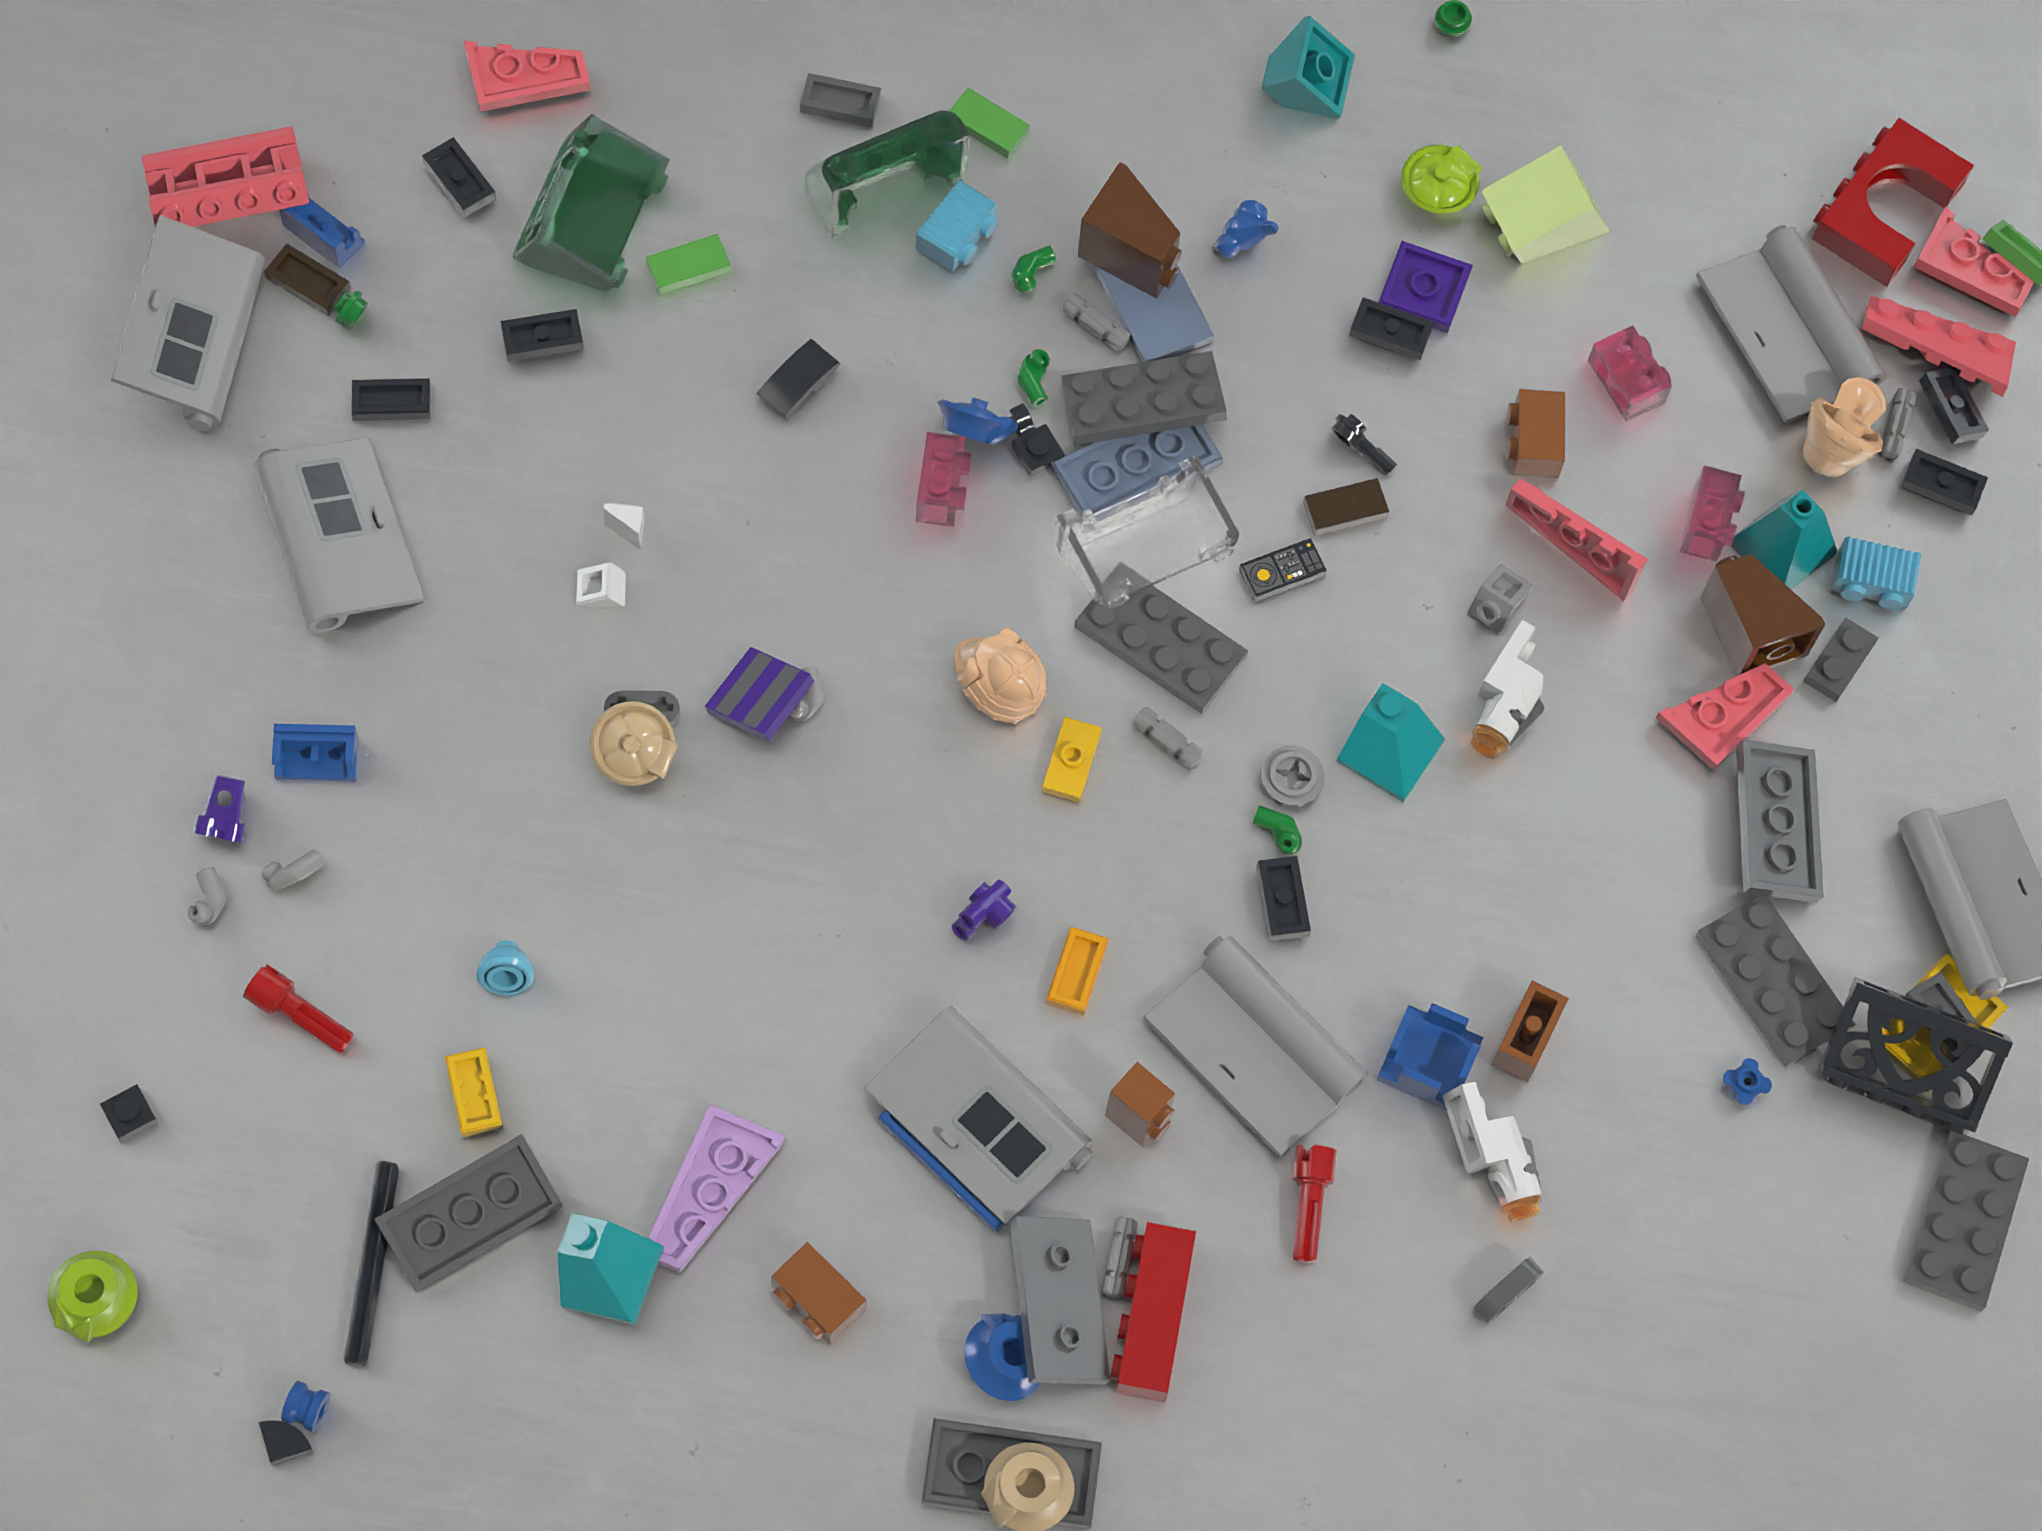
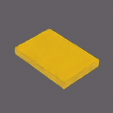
(1915, 1054)

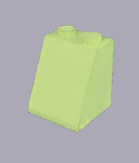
(1543, 208)

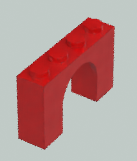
(1900, 157)

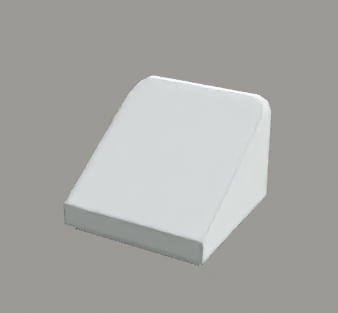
(626, 521)
(601, 586)

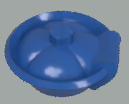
(976, 421)
(997, 1357)

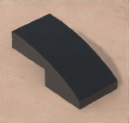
(797, 377)

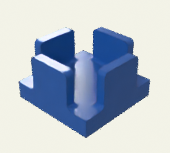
(1430, 1054)

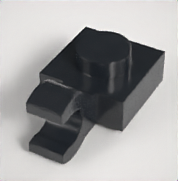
(1033, 446)

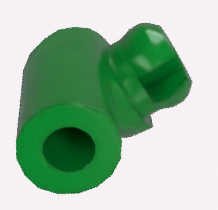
(1027, 266)
(1030, 376)
(1282, 827)

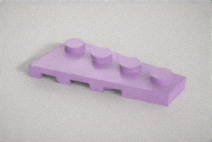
(712, 1178)

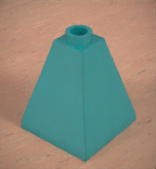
(1789, 539)

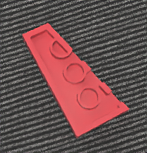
(1942, 340)
(1586, 544)

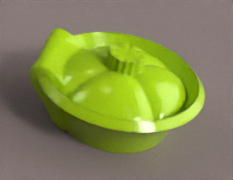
(1441, 178)
(92, 1294)

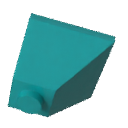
(1309, 70)
(1391, 743)
(605, 1268)

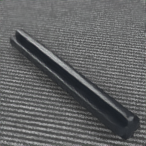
(370, 1266)

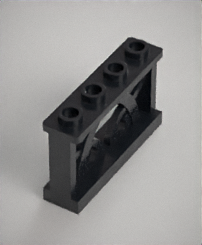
(1882, 1008)

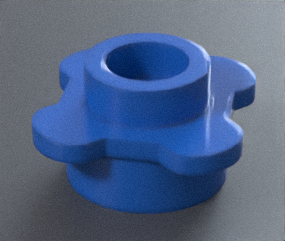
(1746, 1093)

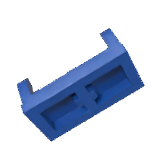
(322, 232)
(315, 752)

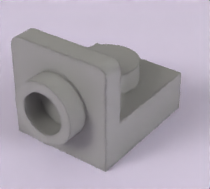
(1499, 598)

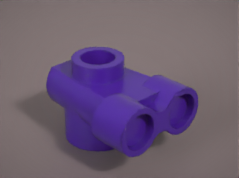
(222, 820)
(987, 905)

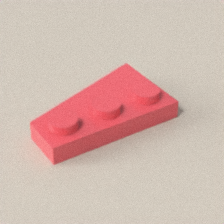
(519, 76)
(1969, 266)
(1723, 717)

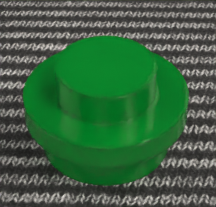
(1453, 18)
(350, 308)

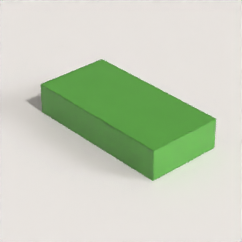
(990, 123)
(2016, 249)
(688, 264)

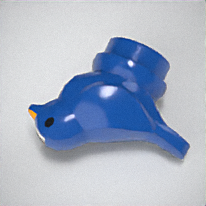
(1245, 229)

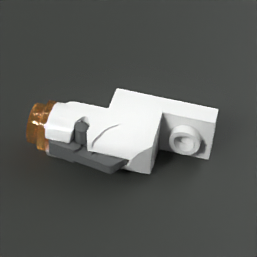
(1511, 696)
(1495, 1147)

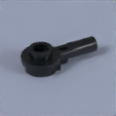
(1351, 431)

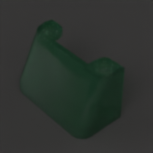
(932, 143)
(590, 205)

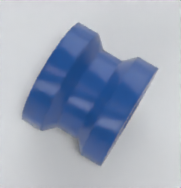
(305, 1406)

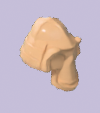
(1841, 432)
(1001, 676)

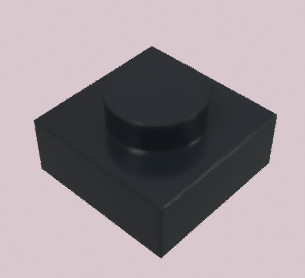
(128, 1113)

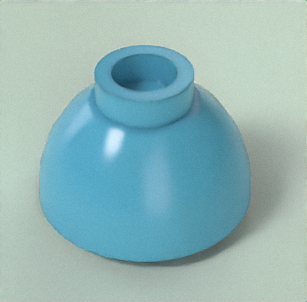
(505, 969)

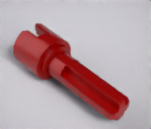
(276, 994)
(1313, 1173)

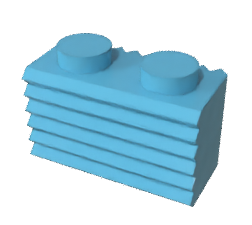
(957, 226)
(1876, 573)

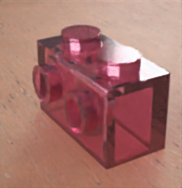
(1630, 373)
(941, 478)
(1711, 512)

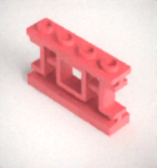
(226, 178)

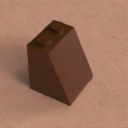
(1130, 235)
(1758, 615)

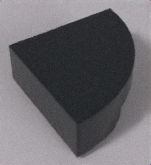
(283, 1441)

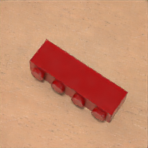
(1155, 1312)

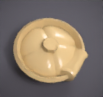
(633, 743)
(1028, 1487)

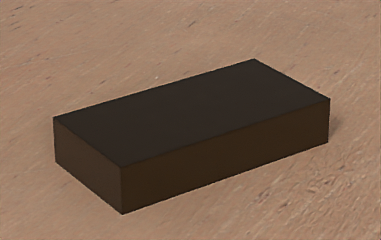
(307, 279)
(1346, 507)

